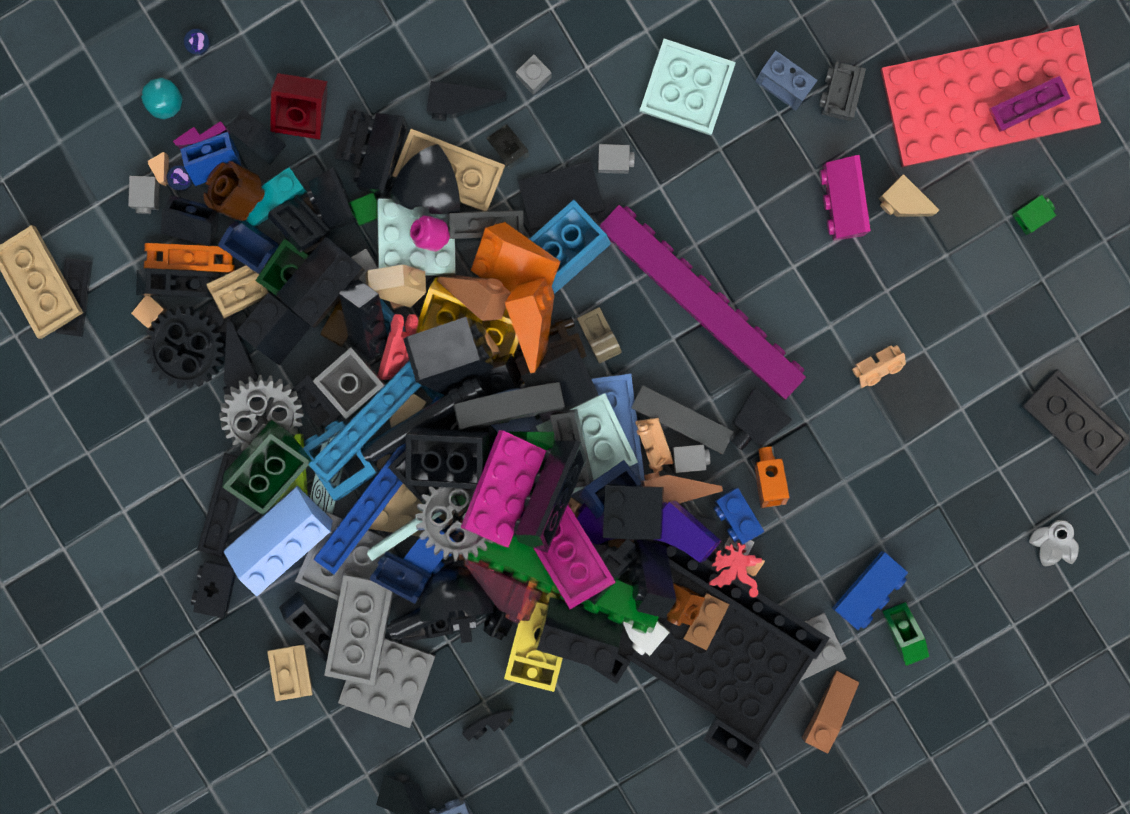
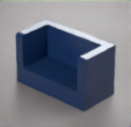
(248, 245)
(594, 493)

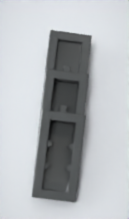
(508, 406)
(682, 420)

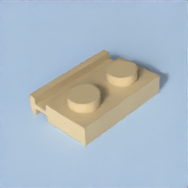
(236, 291)
(290, 672)

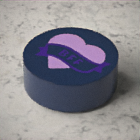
(197, 42)
(179, 178)

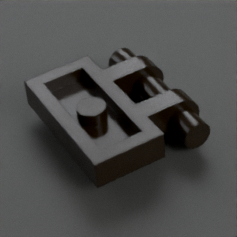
(565, 344)

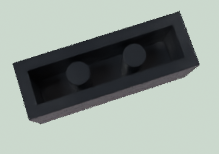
(364, 318)
(651, 579)

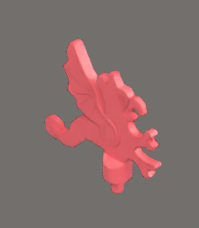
(737, 564)

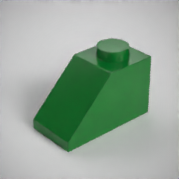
(906, 634)

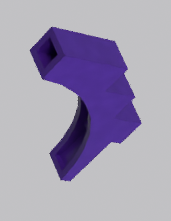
(678, 530)

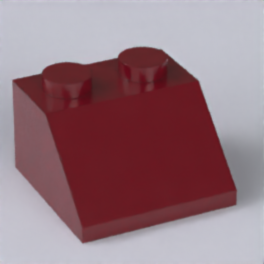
(298, 106)

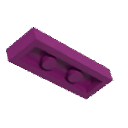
(1029, 103)

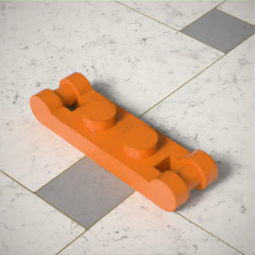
(188, 258)

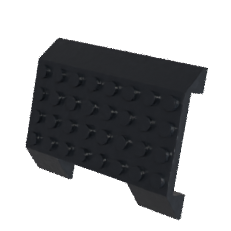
(744, 671)

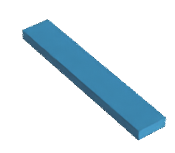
(365, 424)

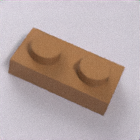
(707, 622)

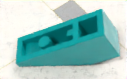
(277, 191)

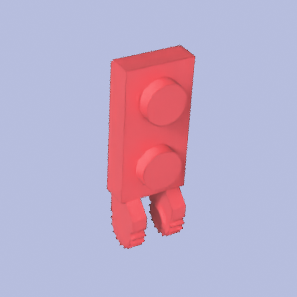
(395, 351)

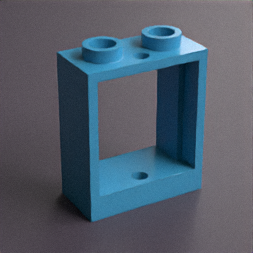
(354, 481)

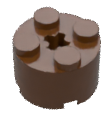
(233, 190)

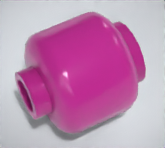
(429, 233)

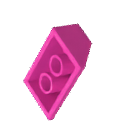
(845, 198)

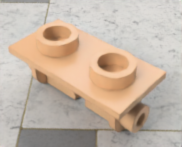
(890, 361)
(654, 443)

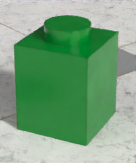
(1034, 214)

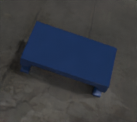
(400, 577)

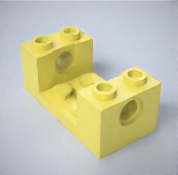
(525, 662)

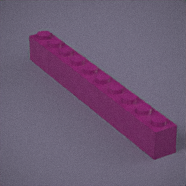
(702, 303)

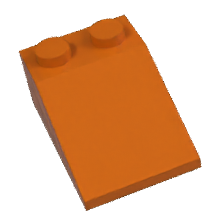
(512, 258)
(531, 314)

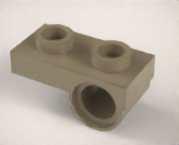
(599, 335)

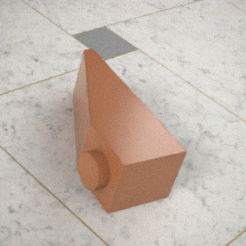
(480, 295)
(679, 488)
(830, 712)

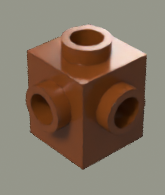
(686, 606)

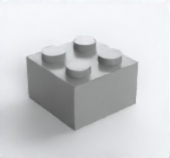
(349, 383)

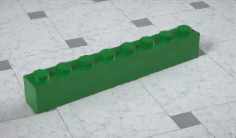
(526, 566)

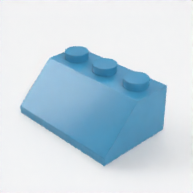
(572, 240)

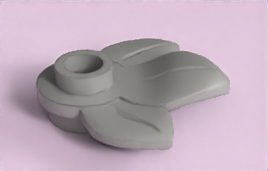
(1055, 547)

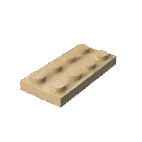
(475, 174)
(37, 282)

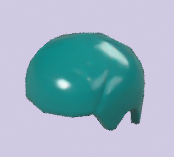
(161, 98)

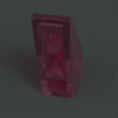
(507, 593)

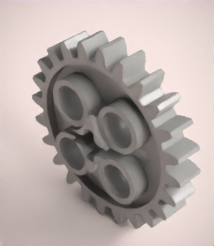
(241, 406)
(441, 502)

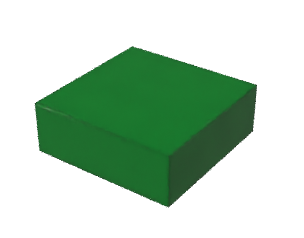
(365, 209)

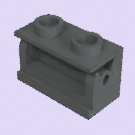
(842, 92)

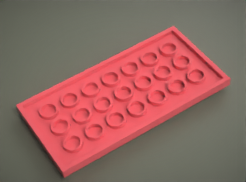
(945, 99)

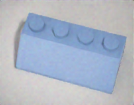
(277, 540)

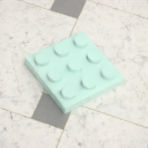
(687, 86)
(397, 246)
(602, 436)

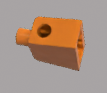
(771, 490)

